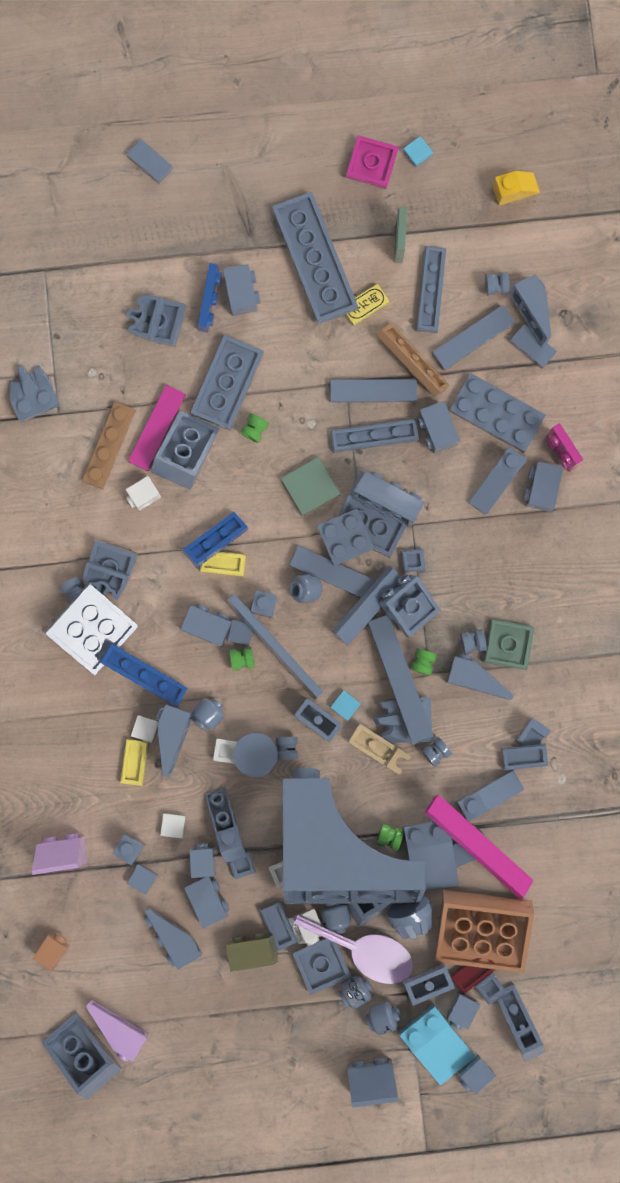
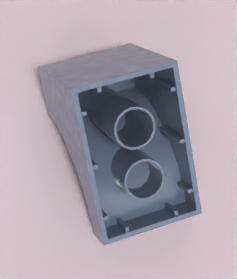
(328, 861)

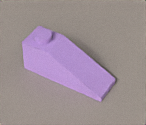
(121, 1035)

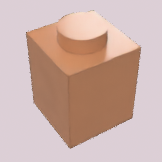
(51, 951)

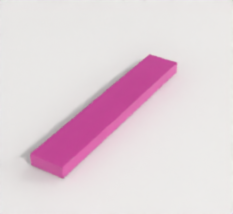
(478, 846)

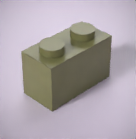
(251, 952)

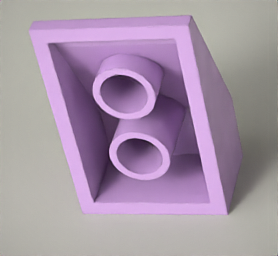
(59, 854)

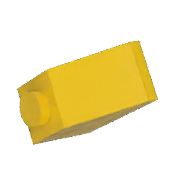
(515, 186)

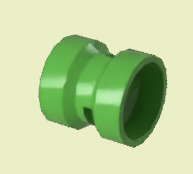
(254, 428)
(242, 658)
(423, 662)
(390, 837)

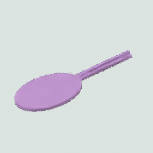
(372, 954)

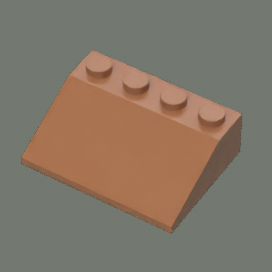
(485, 929)

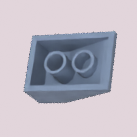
(184, 450)
(172, 731)
(435, 847)
(81, 1056)
(372, 1082)

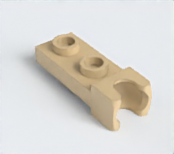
(377, 748)

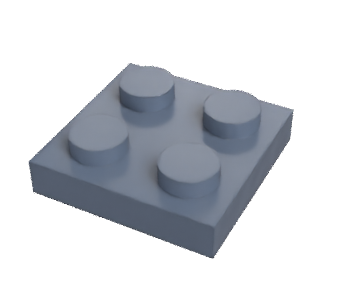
(345, 537)
(321, 965)

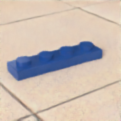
(144, 675)

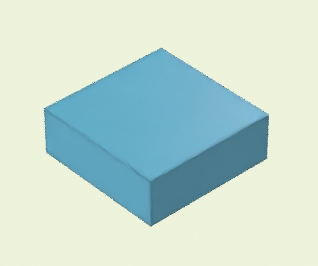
(418, 151)
(345, 705)

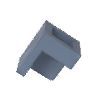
(532, 733)

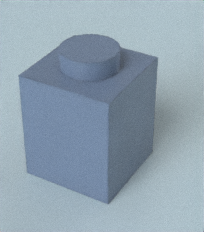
(264, 604)
(129, 849)
(462, 1011)
(476, 1075)

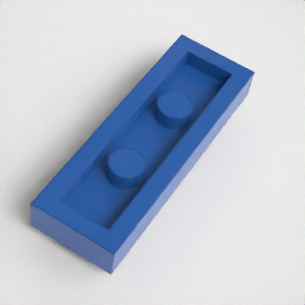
(209, 298)
(215, 539)

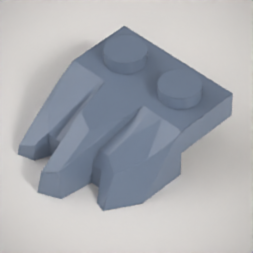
(157, 319)
(32, 394)
(109, 568)
(395, 726)

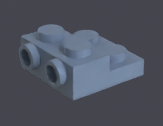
(409, 604)

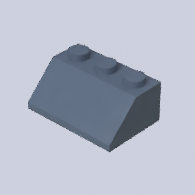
(388, 498)

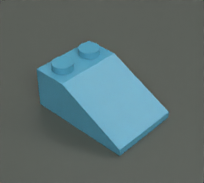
(436, 1044)

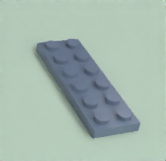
(315, 258)

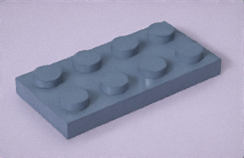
(227, 382)
(497, 413)

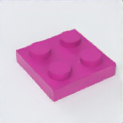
(372, 162)
(560, 442)

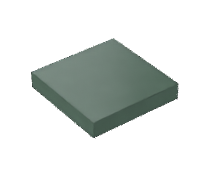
(400, 235)
(310, 486)
(509, 644)

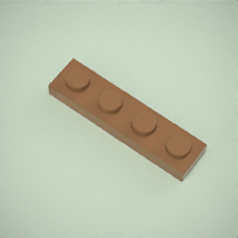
(412, 360)
(109, 445)

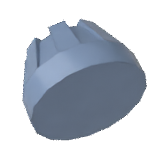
(255, 755)
(411, 918)

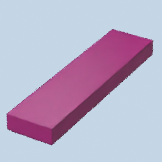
(157, 428)

